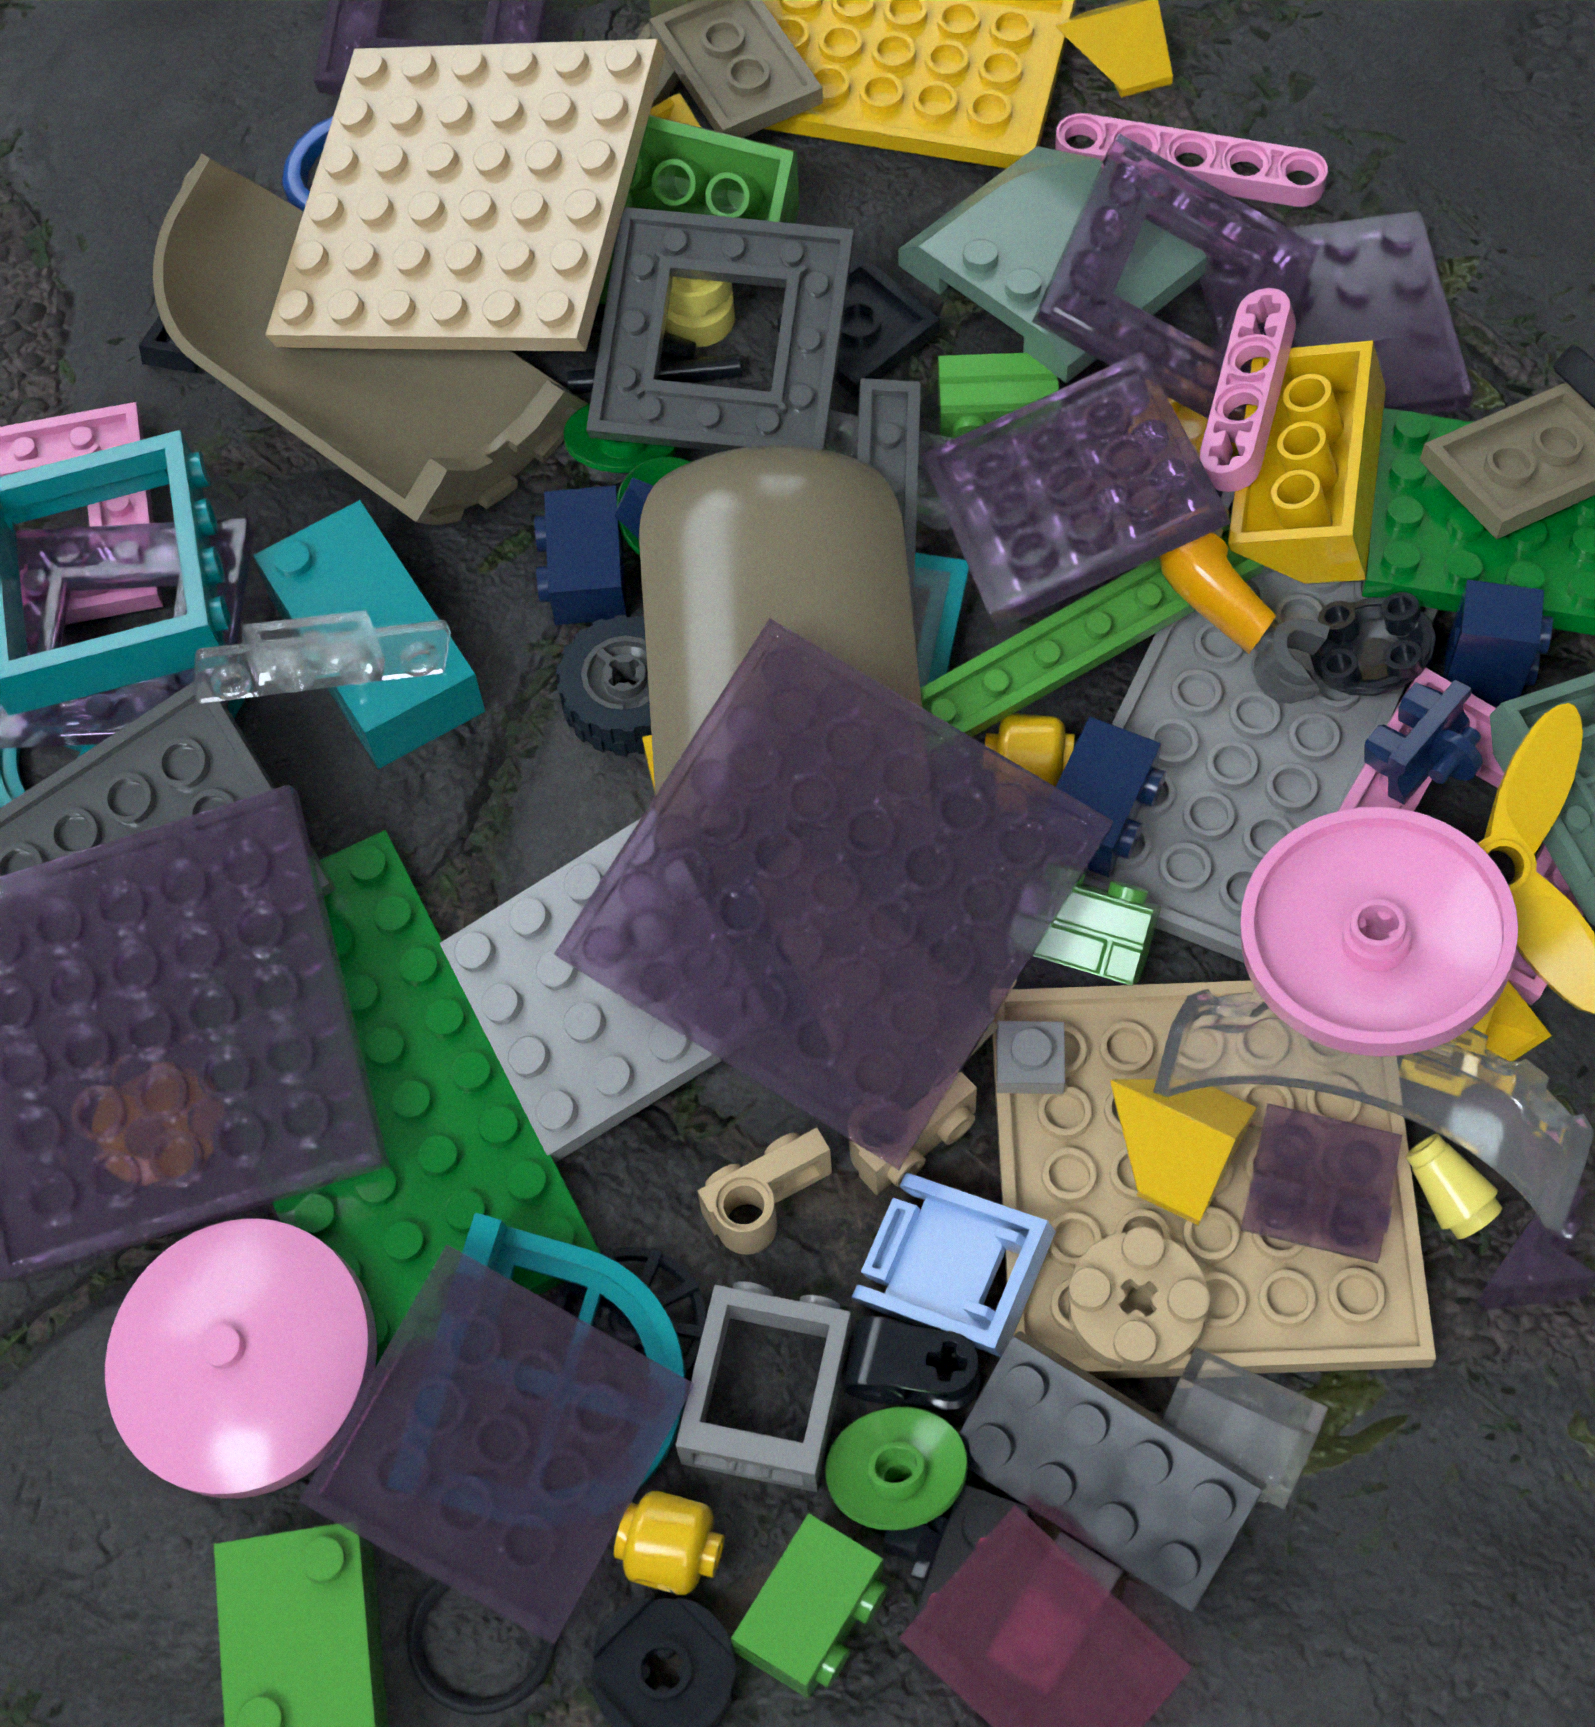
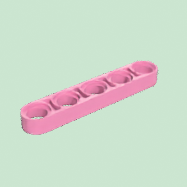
(1218, 153)

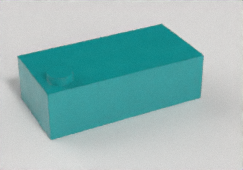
(350, 567)

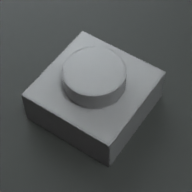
(1030, 1057)

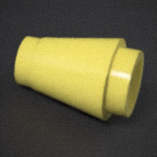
(1453, 1187)

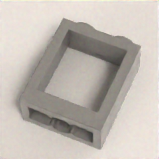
(751, 1453)

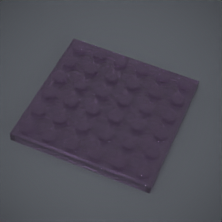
(834, 892)
(172, 1036)

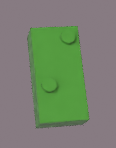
(300, 1630)

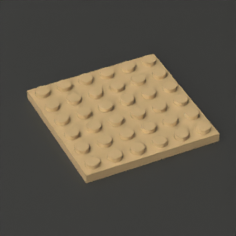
(468, 197)
(1269, 1298)

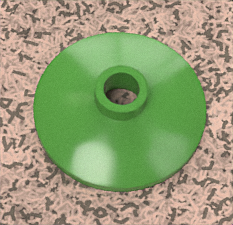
(891, 1447)

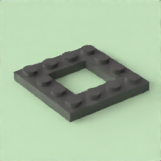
(660, 245)

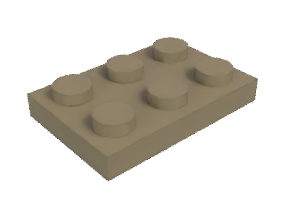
(736, 64)
(1520, 460)

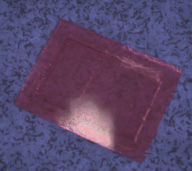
(1041, 1638)

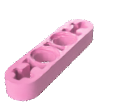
(1243, 388)

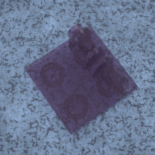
(1322, 1183)

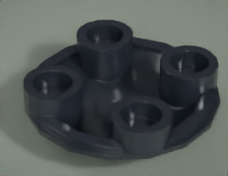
(1374, 644)

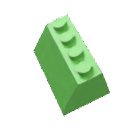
(713, 174)

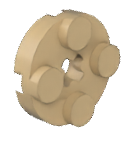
(1132, 1339)

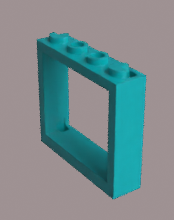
(129, 654)

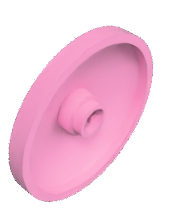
(1378, 931)
(239, 1358)

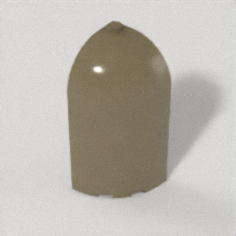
(407, 423)
(762, 539)

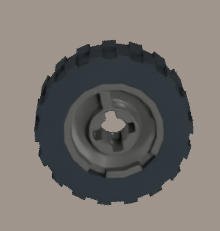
(593, 700)

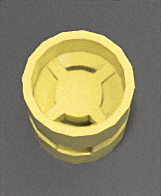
(700, 310)

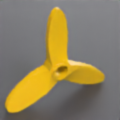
(1527, 803)

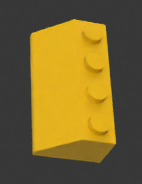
(1319, 468)

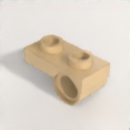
(947, 1125)
(785, 1169)

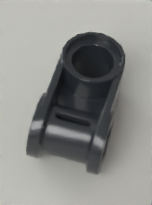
(901, 1366)

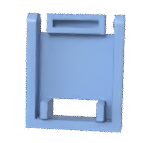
(946, 1260)

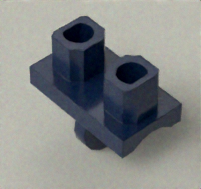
(1436, 747)

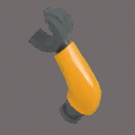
(1216, 591)

